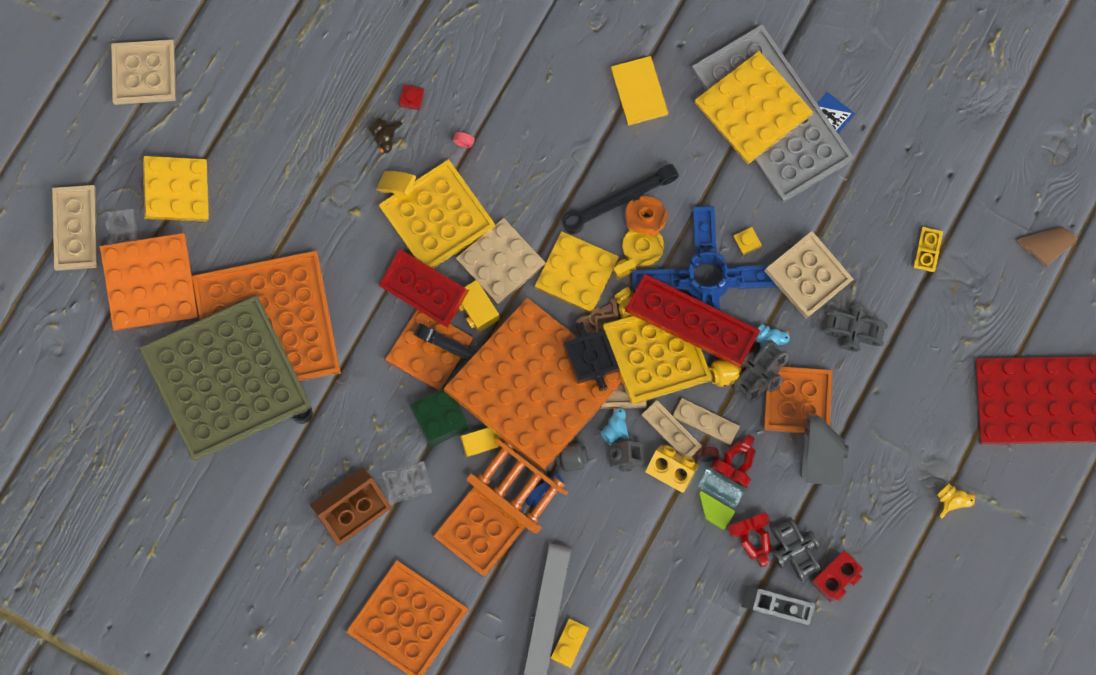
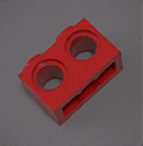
(834, 573)

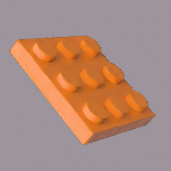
(425, 360)
(799, 393)
(479, 532)

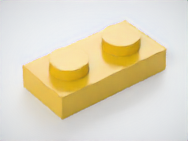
(569, 643)

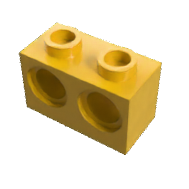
(670, 473)

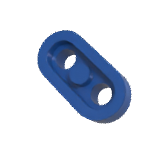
(536, 494)

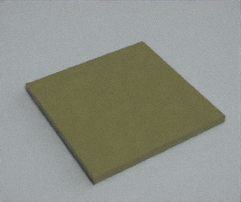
(225, 378)

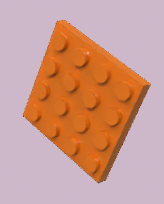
(149, 281)
(407, 620)

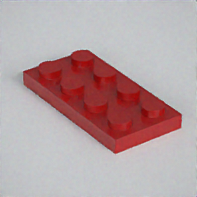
(423, 288)

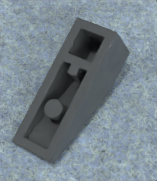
(778, 605)

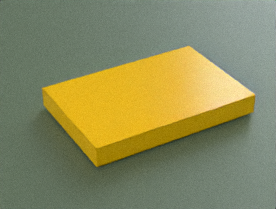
(639, 90)

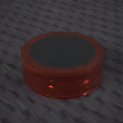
(708, 454)

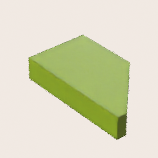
(715, 511)

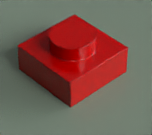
(411, 97)

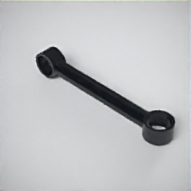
(662, 177)
(444, 342)

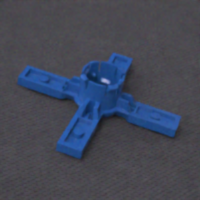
(706, 253)

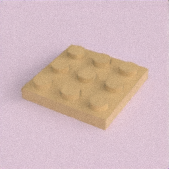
(143, 72)
(501, 261)
(808, 275)

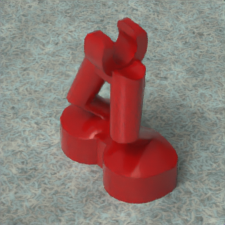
(724, 467)
(755, 524)

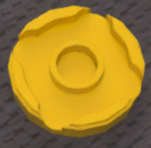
(643, 248)

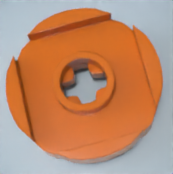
(642, 225)

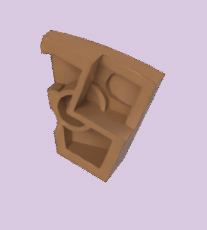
(1048, 244)
(599, 317)

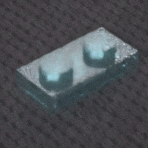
(721, 487)

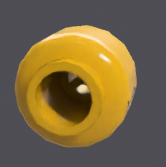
(724, 373)

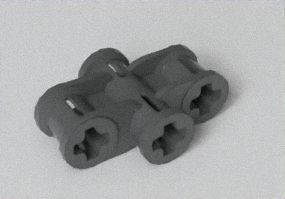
(863, 329)
(761, 372)
(794, 551)

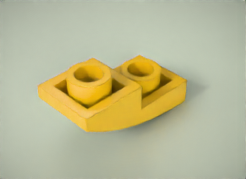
(396, 182)
(928, 249)
(479, 441)

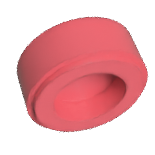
(463, 140)

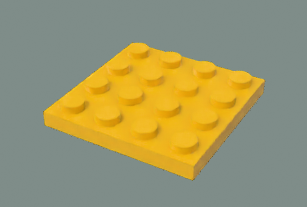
(753, 107)
(437, 216)
(654, 360)

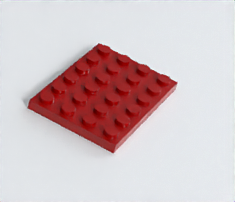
(1036, 400)

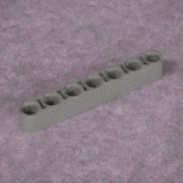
(548, 610)

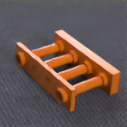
(498, 494)

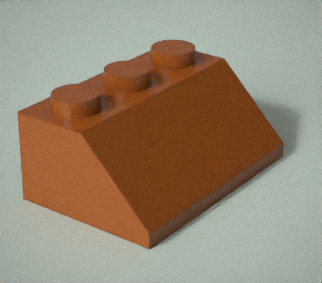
(350, 506)

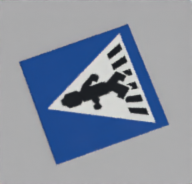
(835, 111)

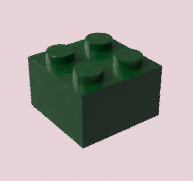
(439, 417)

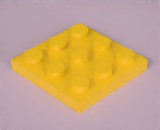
(175, 189)
(576, 272)

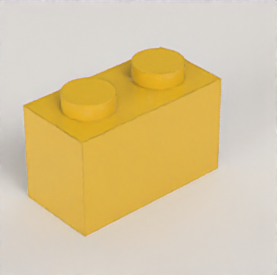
(478, 308)

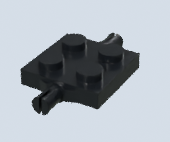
(591, 356)

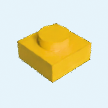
(747, 241)
(623, 268)

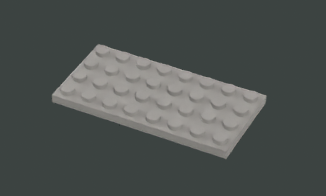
(807, 151)

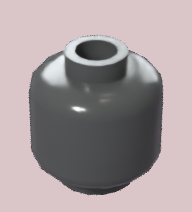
(573, 457)

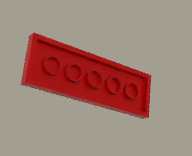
(692, 320)

